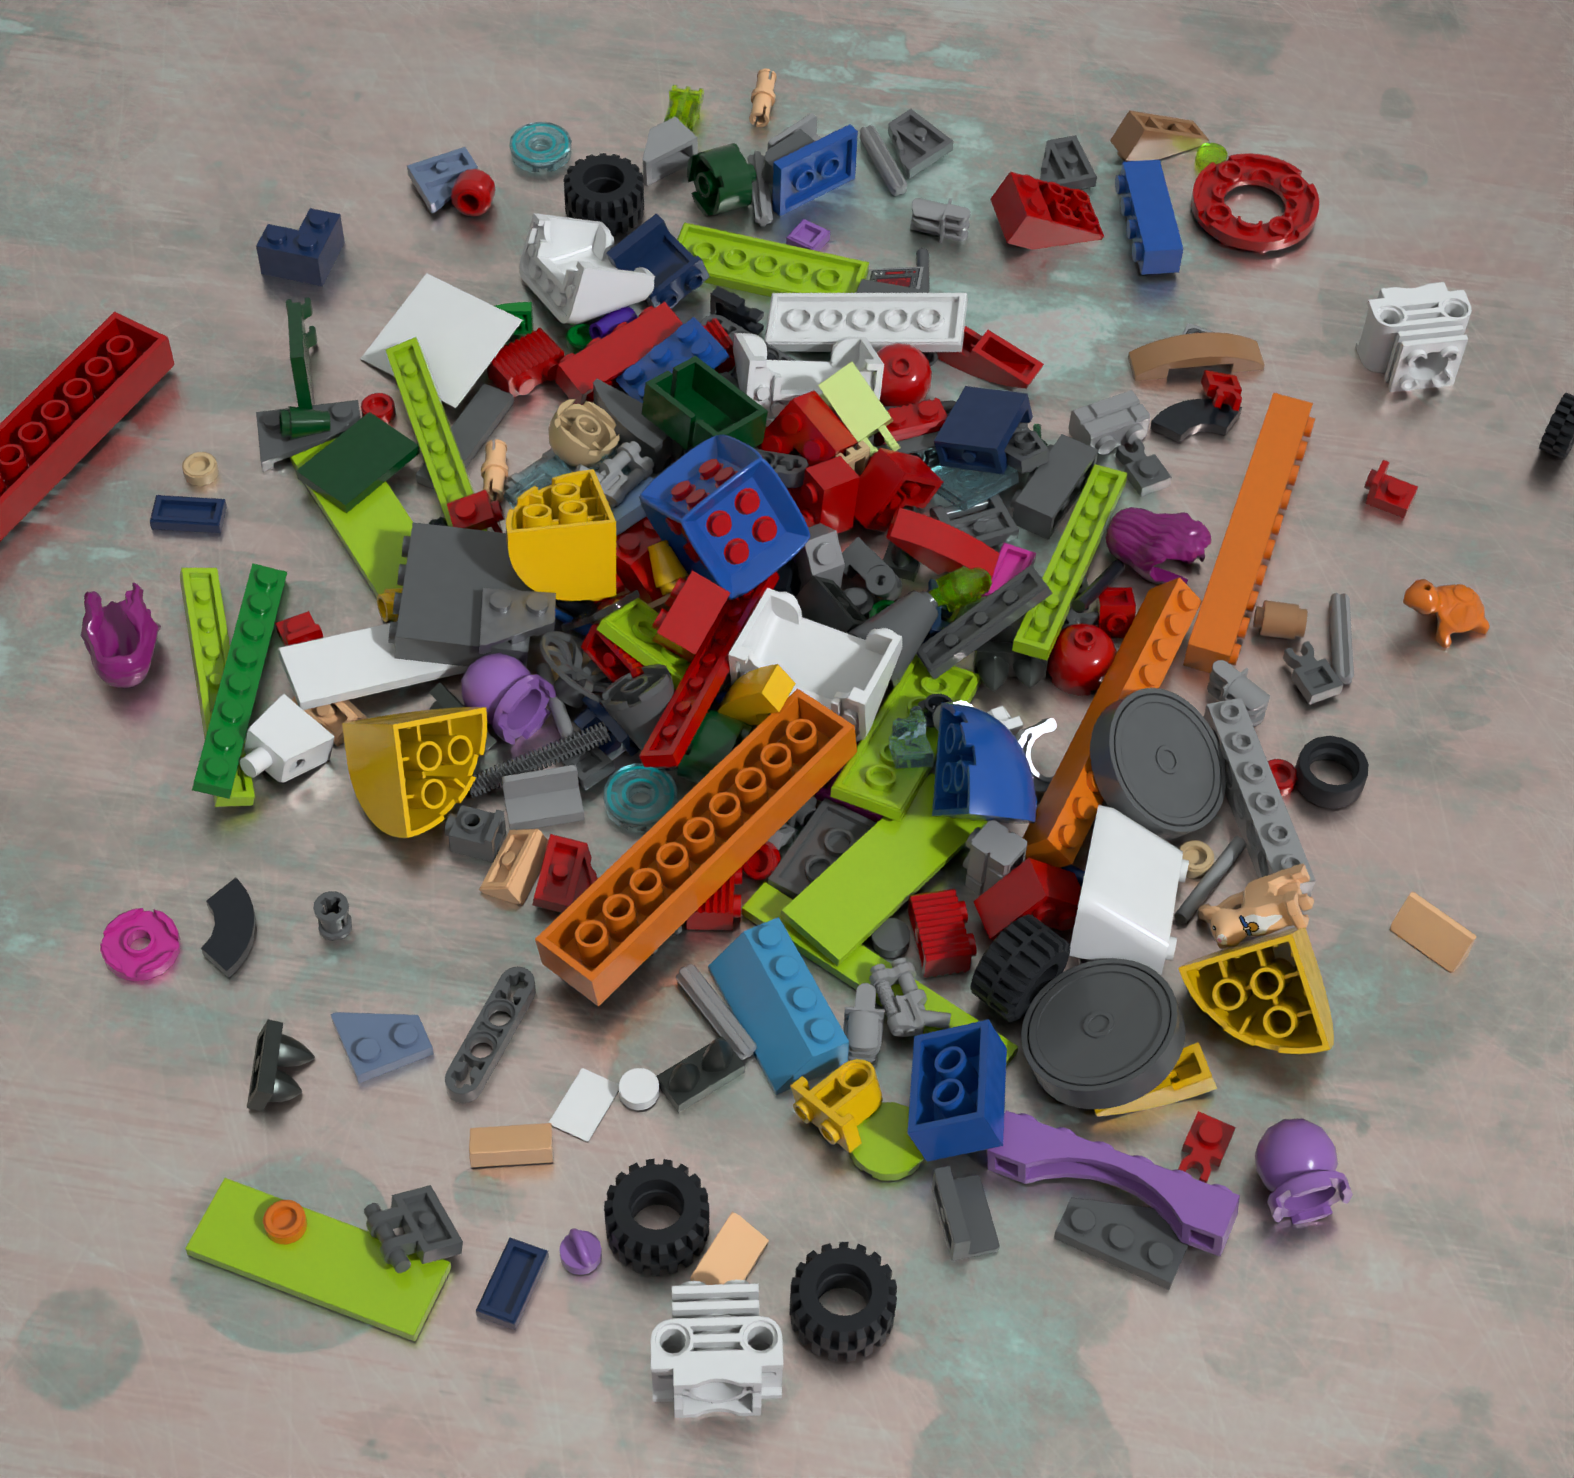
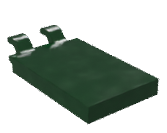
(299, 349)

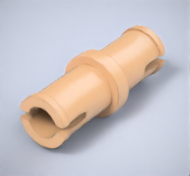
(763, 97)
(494, 469)

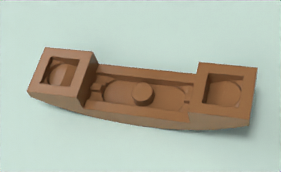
(1195, 350)

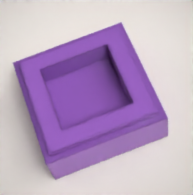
(808, 236)

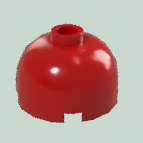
(905, 375)
(1080, 659)

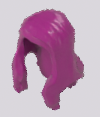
(1151, 538)
(119, 637)

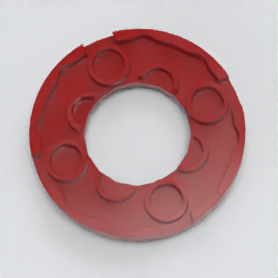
(1283, 178)

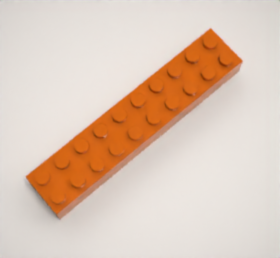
(696, 847)

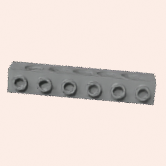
(1255, 794)

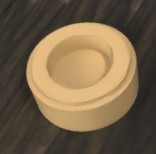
(200, 468)
(1199, 856)

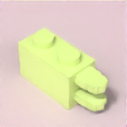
(857, 406)

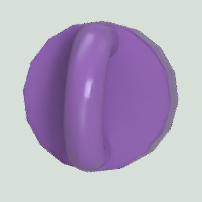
(580, 1252)

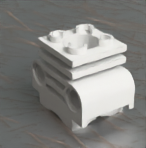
(1415, 336)
(716, 1351)

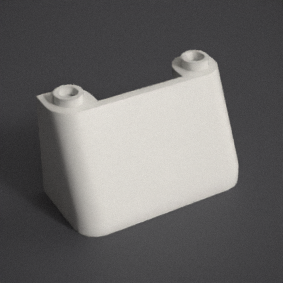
(571, 272)
(779, 381)
(823, 662)
(1127, 893)

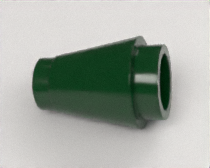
(303, 422)

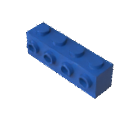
(1149, 217)

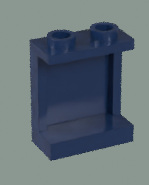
(665, 257)
(981, 428)

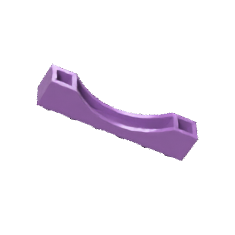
(1195, 1210)

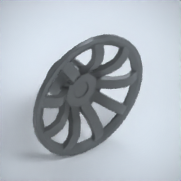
(573, 680)

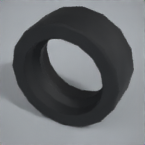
(1338, 750)

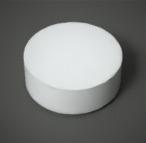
(639, 1089)

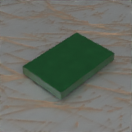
(358, 462)

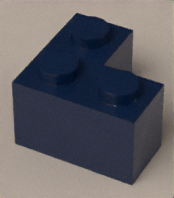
(303, 253)

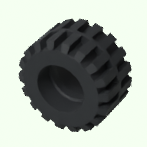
(605, 191)
(1019, 966)
(657, 1186)
(850, 1270)

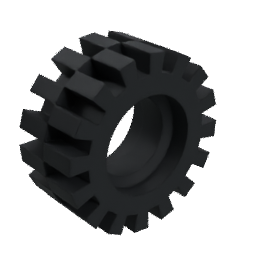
(1560, 431)

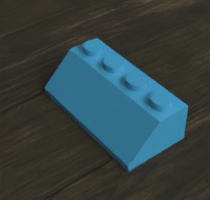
(779, 1006)

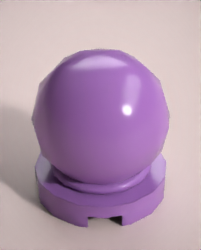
(510, 693)
(1300, 1170)

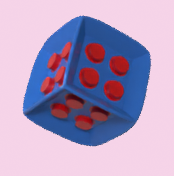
(726, 514)

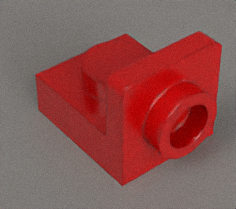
(1389, 492)
(1116, 611)
(298, 629)

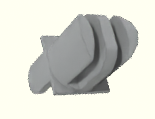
(940, 219)
(1229, 684)
(864, 1025)

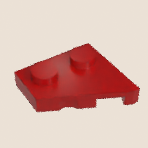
(563, 874)

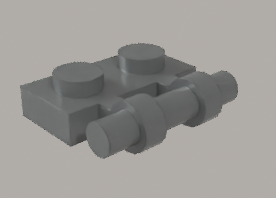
(425, 1226)

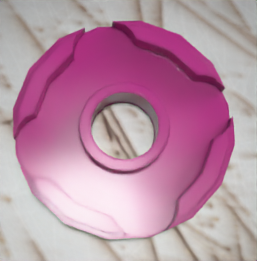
(143, 963)

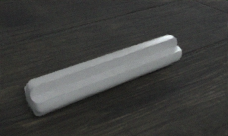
(883, 160)
(760, 194)
(1341, 637)
(715, 1011)

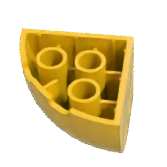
(565, 538)
(414, 765)
(1265, 992)

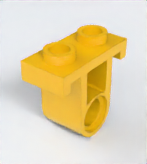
(840, 1102)

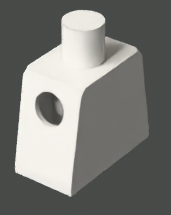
(285, 742)

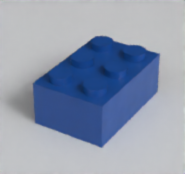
(957, 1091)

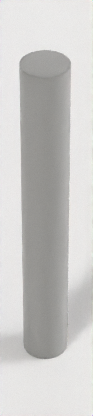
(556, 705)
(1210, 880)

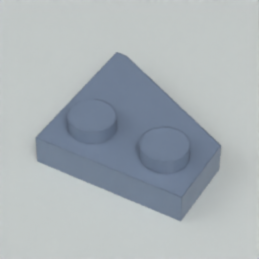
(437, 176)
(381, 1041)

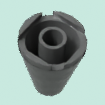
(908, 617)
(640, 702)

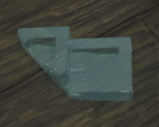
(909, 741)

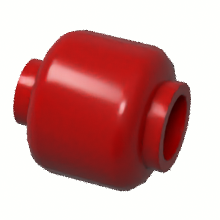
(473, 192)

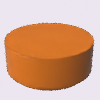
(285, 1222)

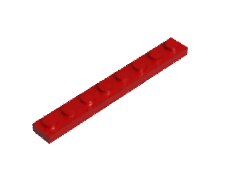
(701, 682)

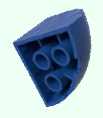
(981, 769)

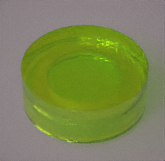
(1210, 153)

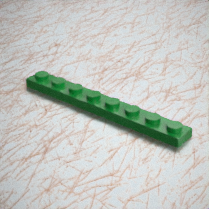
(240, 682)

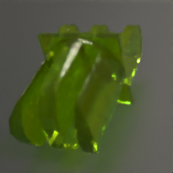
(685, 105)
(961, 587)

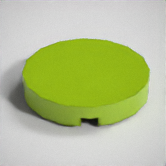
(886, 1146)

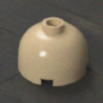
(582, 433)

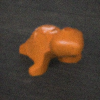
(1454, 606)

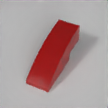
(993, 360)
(939, 544)

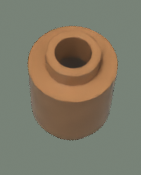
(1280, 620)

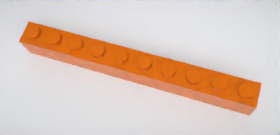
(1249, 534)
(1139, 664)

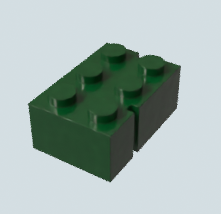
(700, 404)

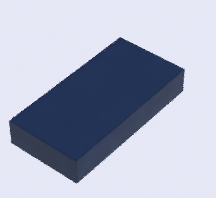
(188, 514)
(512, 1283)

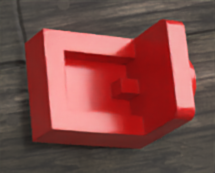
(476, 512)

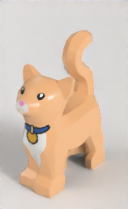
(1261, 908)

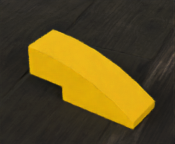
(757, 694)
(1186, 1080)

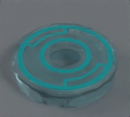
(537, 134)
(638, 779)

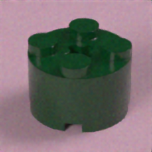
(721, 179)
(711, 744)

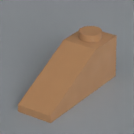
(1155, 136)

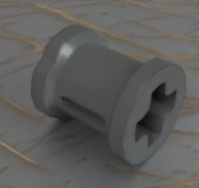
(330, 918)

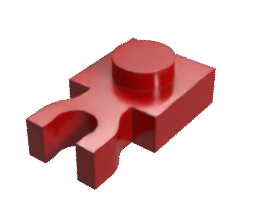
(1222, 388)
(1206, 1144)

